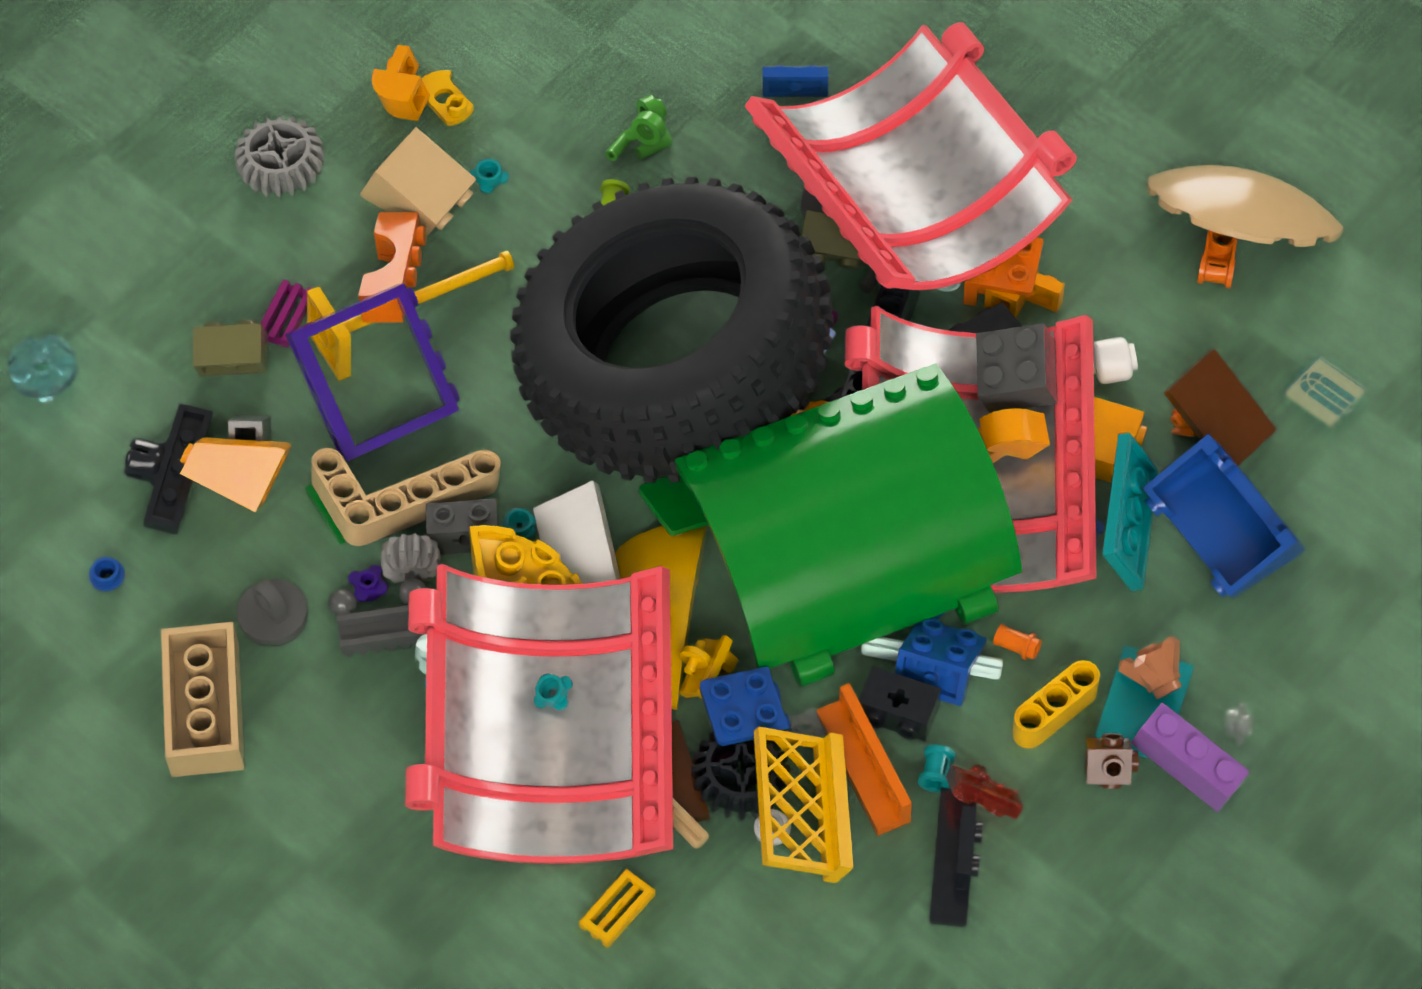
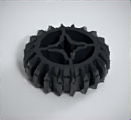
(738, 800)

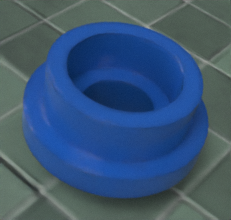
(106, 566)

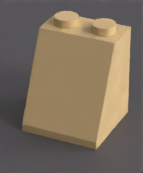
(420, 180)

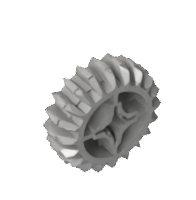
(262, 166)

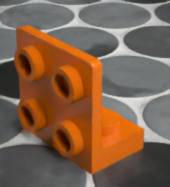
(1012, 276)

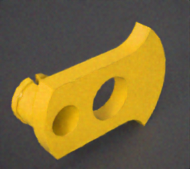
(457, 106)

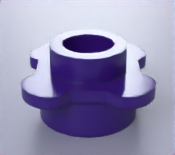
(368, 592)

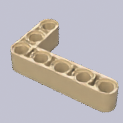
(401, 497)

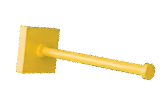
(336, 341)

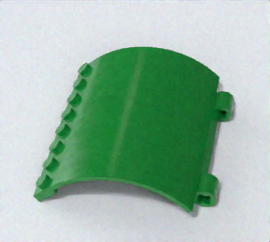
(857, 520)

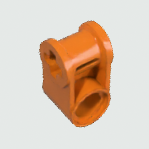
(1218, 259)

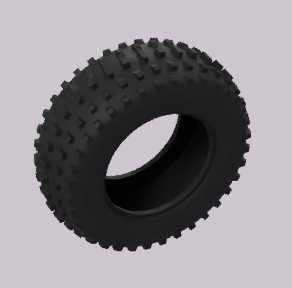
(634, 256)

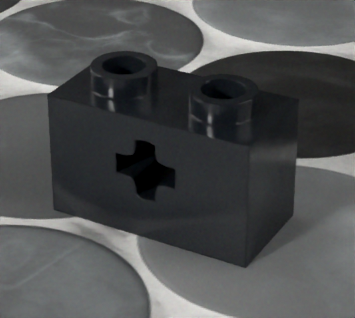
(916, 703)

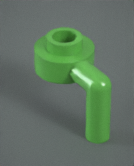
(650, 103)
(646, 128)

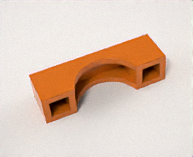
(398, 243)

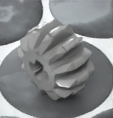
(410, 558)

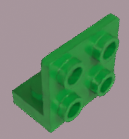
(673, 505)

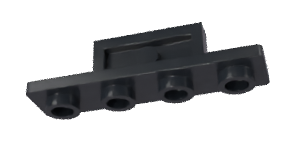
(954, 860)

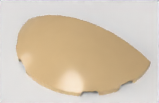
(1244, 205)

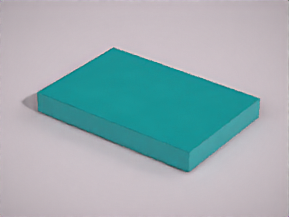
(1132, 705)

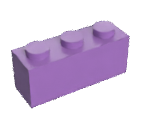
(1190, 757)

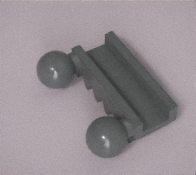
(373, 628)

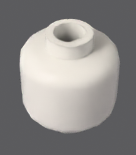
(1114, 360)

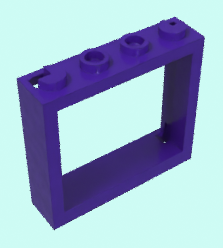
(322, 394)

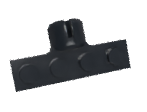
(162, 467)

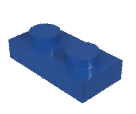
(795, 81)

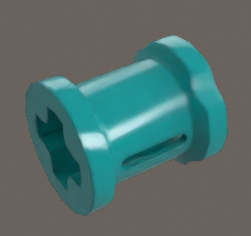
(936, 768)

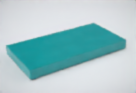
(1128, 514)

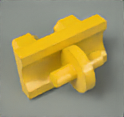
(705, 662)

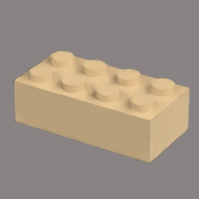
(202, 699)

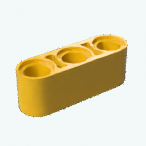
(1060, 689)

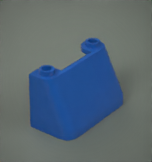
(1222, 517)

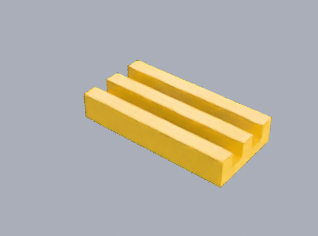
(630, 914)

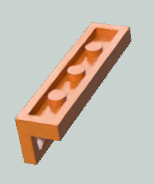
(867, 763)

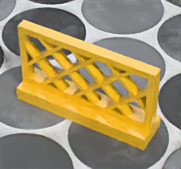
(830, 809)

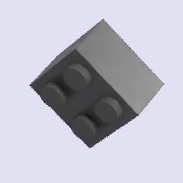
(1016, 368)

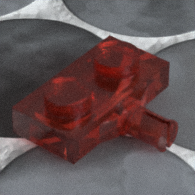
(981, 789)

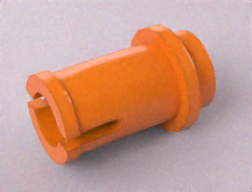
(1018, 642)

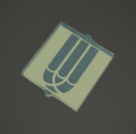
(1325, 391)

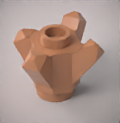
(1155, 667)

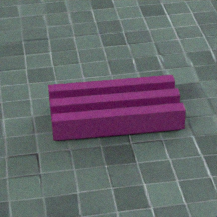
(275, 306)

